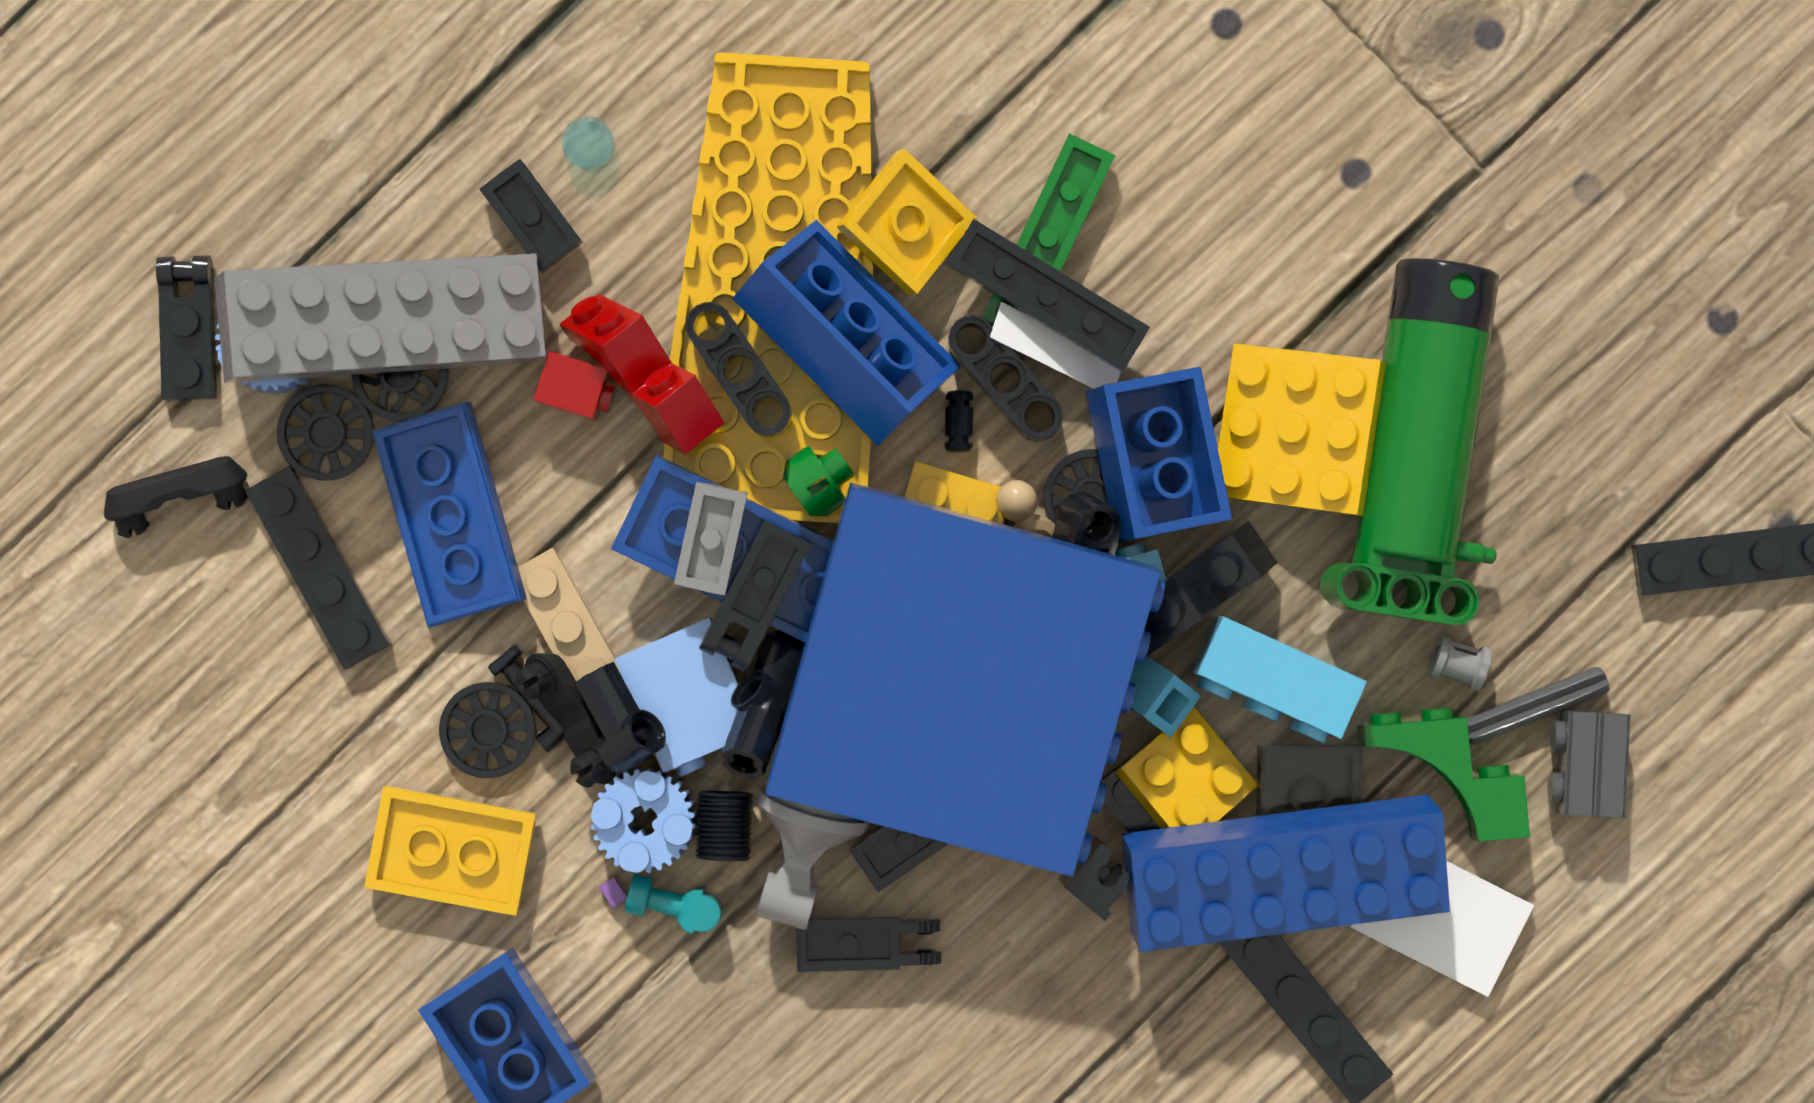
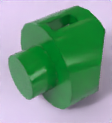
(817, 480)

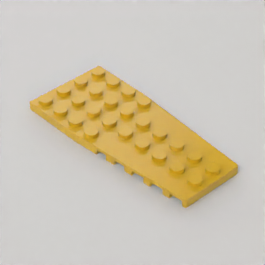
(776, 154)

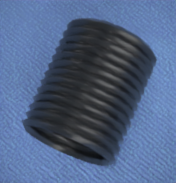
(724, 825)

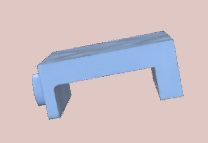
(685, 692)

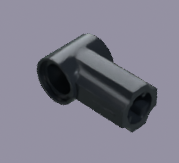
(627, 732)

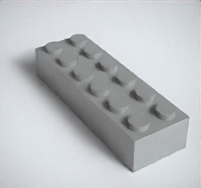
(379, 317)

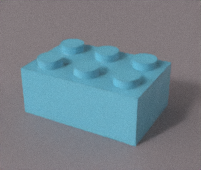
(1276, 679)

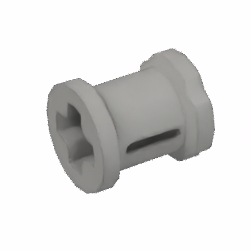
(1459, 662)

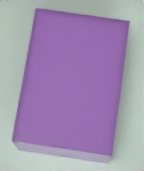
(613, 892)

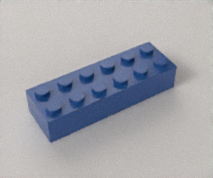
(1286, 872)

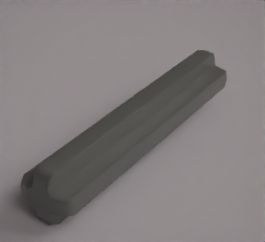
(1537, 705)

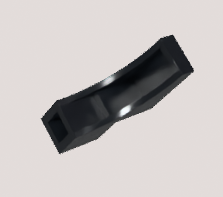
(1208, 582)

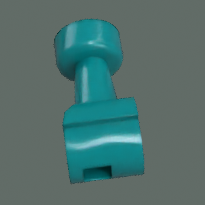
(694, 909)

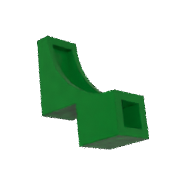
(1491, 801)

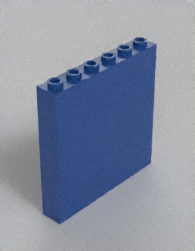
(964, 680)

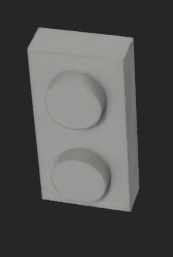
(710, 538)

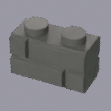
(1590, 763)

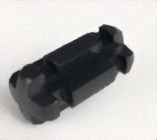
(958, 421)

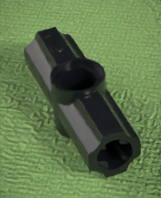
(762, 705)

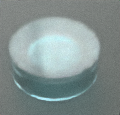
(588, 143)

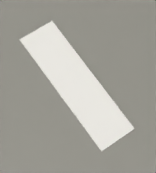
(1048, 347)

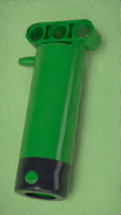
(1423, 447)

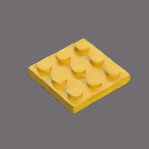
(1300, 428)

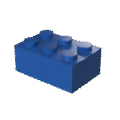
(1159, 453)
(507, 1037)

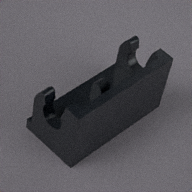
(1094, 882)

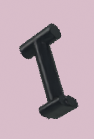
(509, 665)

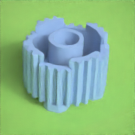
(615, 815)

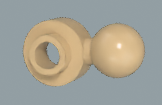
(1018, 503)

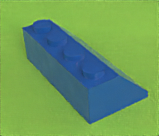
(846, 331)

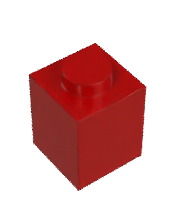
(575, 386)

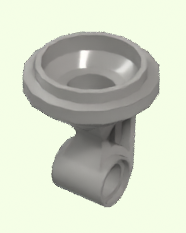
(804, 837)

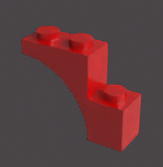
(637, 362)

